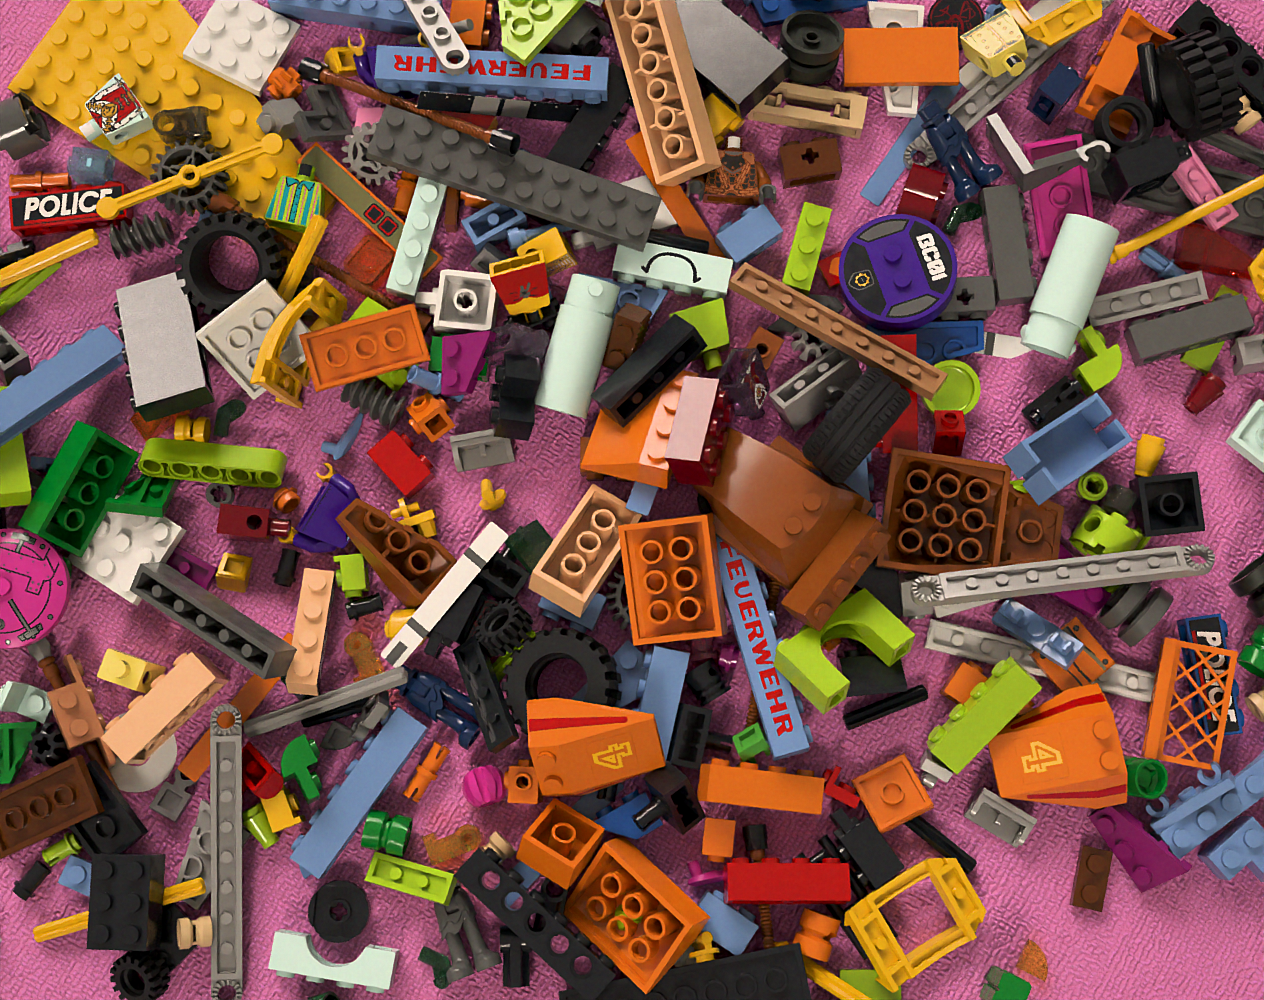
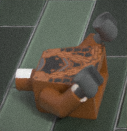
(737, 181)

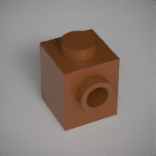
(767, 344)

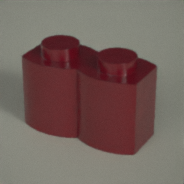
(921, 193)

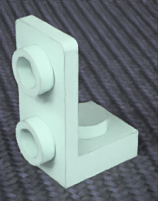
(25, 700)

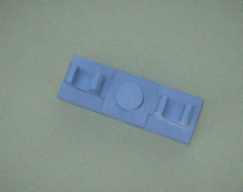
(1038, 633)
(1191, 798)

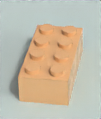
(583, 551)
(164, 708)

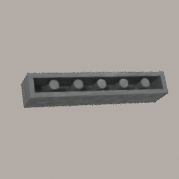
(213, 620)

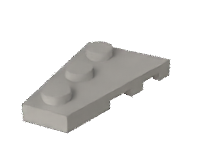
(198, 855)

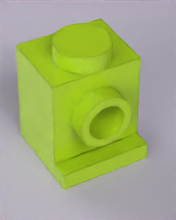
(352, 575)

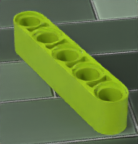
(213, 463)

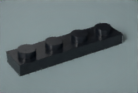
(485, 695)

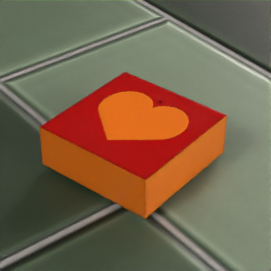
(830, 270)

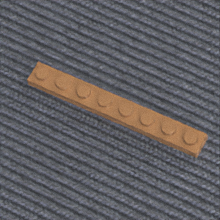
(838, 331)

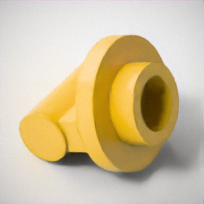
(491, 499)
(703, 948)

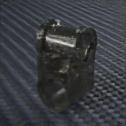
(188, 122)

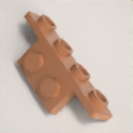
(76, 714)

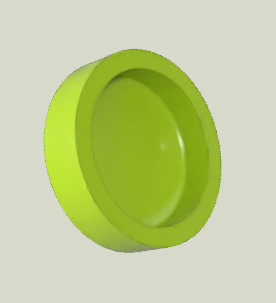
(959, 391)

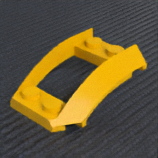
(1057, 24)
(269, 369)
(878, 940)

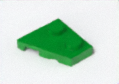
(144, 497)
(14, 748)

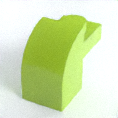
(1102, 364)

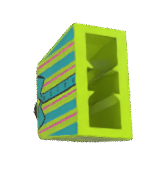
(296, 200)

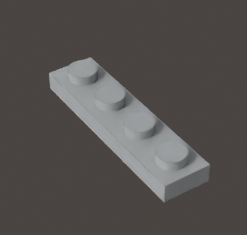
(1147, 299)

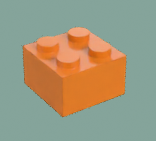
(560, 843)

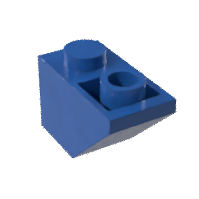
(620, 819)

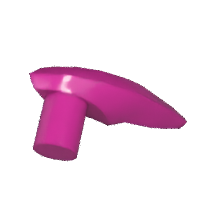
(699, 878)

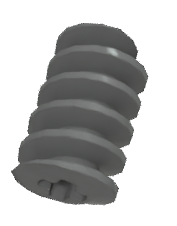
(141, 235)
(374, 401)

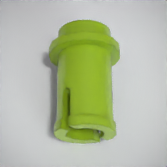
(62, 849)

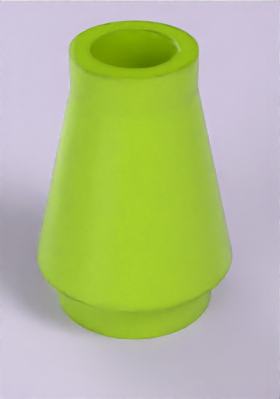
(1096, 483)
(258, 825)

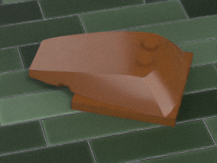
(776, 505)
(961, 516)

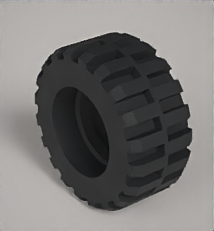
(554, 645)

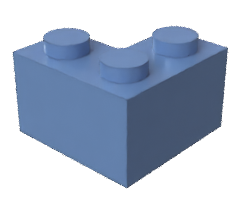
(1235, 848)

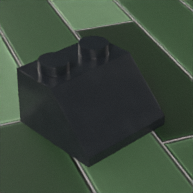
(1168, 504)
(870, 674)

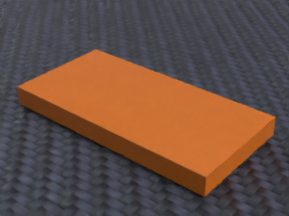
(900, 57)
(364, 347)

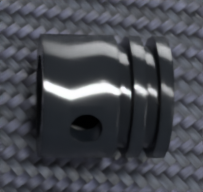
(707, 682)

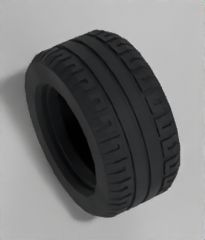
(856, 424)

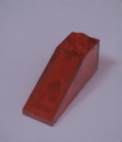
(1208, 251)

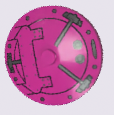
(32, 588)

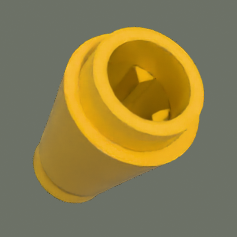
(1148, 454)

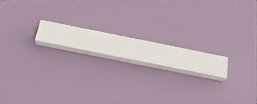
(993, 648)

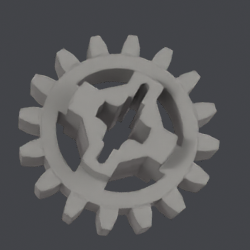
(358, 162)

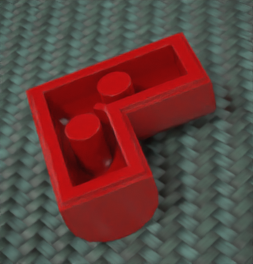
(259, 774)

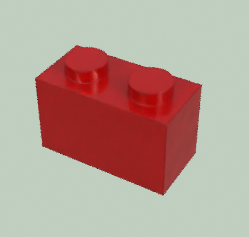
(401, 464)

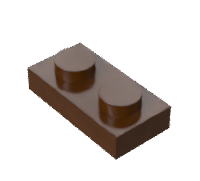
(1091, 878)

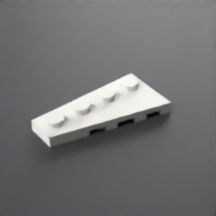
(898, 100)

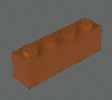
(836, 569)

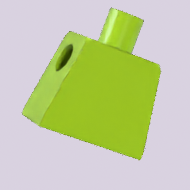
(712, 326)

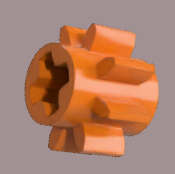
(285, 83)

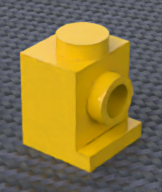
(283, 810)

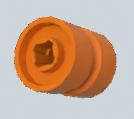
(816, 934)

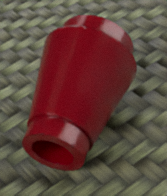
(1204, 393)

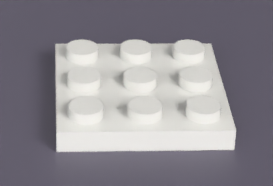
(241, 43)
(240, 329)
(123, 544)

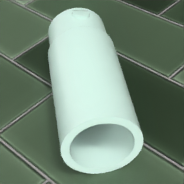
(1069, 285)
(577, 346)

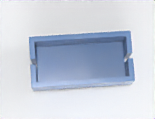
(1066, 449)

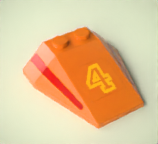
(589, 745)
(1063, 753)

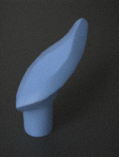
(346, 441)

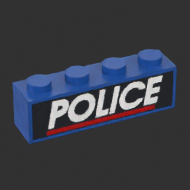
(1209, 631)

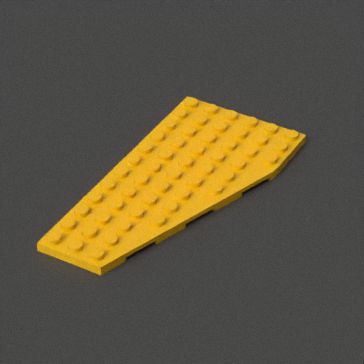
(146, 47)

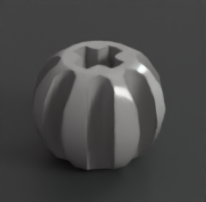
(812, 350)

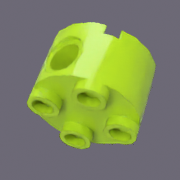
(1104, 533)

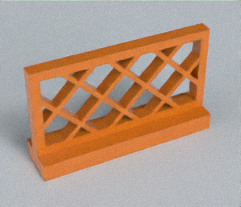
(1162, 696)

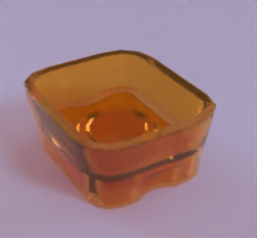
(370, 262)

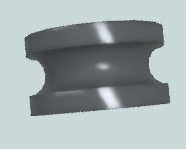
(216, 486)

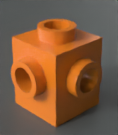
(430, 416)
(517, 788)

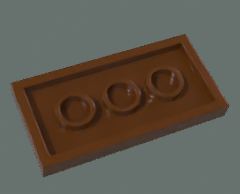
(47, 805)

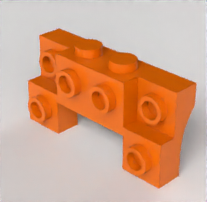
(1116, 68)

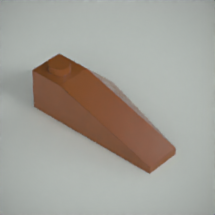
(400, 556)

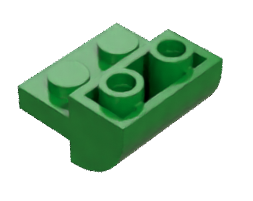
(296, 763)

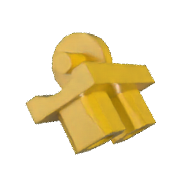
(424, 521)

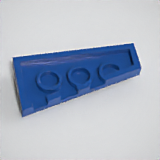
(776, 11)
(943, 339)

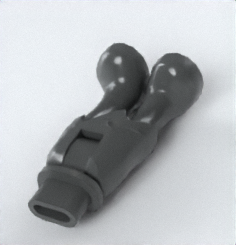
(451, 920)

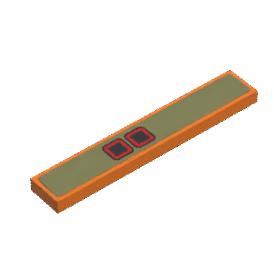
(360, 201)

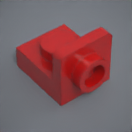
(948, 432)
(842, 792)

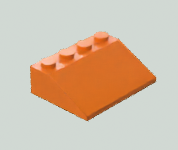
(640, 446)
(673, 579)
(629, 878)

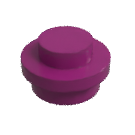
(728, 656)

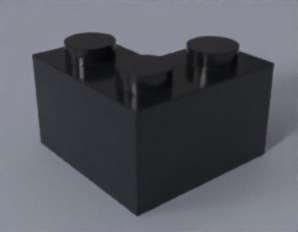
(514, 396)

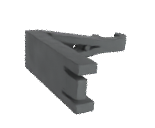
(1044, 169)

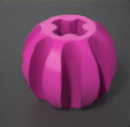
(484, 786)

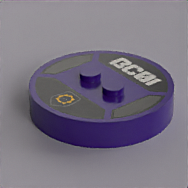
(898, 272)

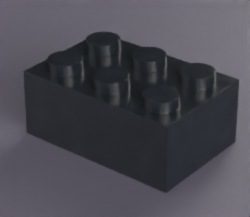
(126, 901)

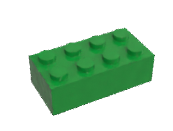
(76, 486)

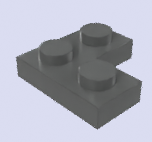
(328, 118)

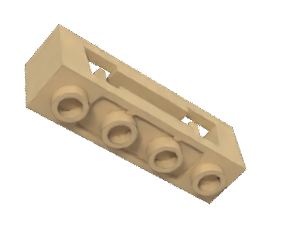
(846, 119)

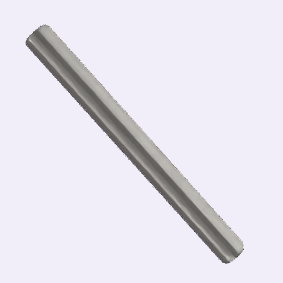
(326, 701)

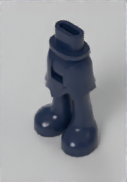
(948, 141)
(429, 694)

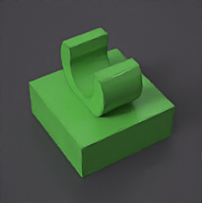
(751, 742)

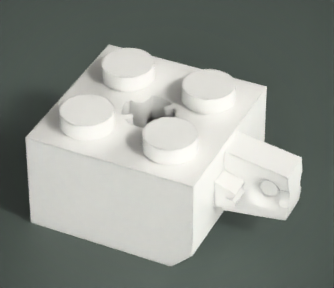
(453, 290)

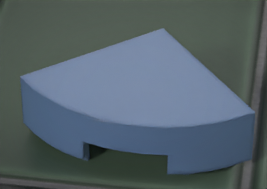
(41, 464)

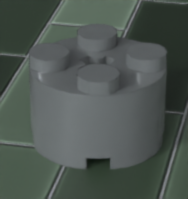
(580, 34)
(20, 128)

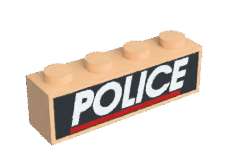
(311, 631)

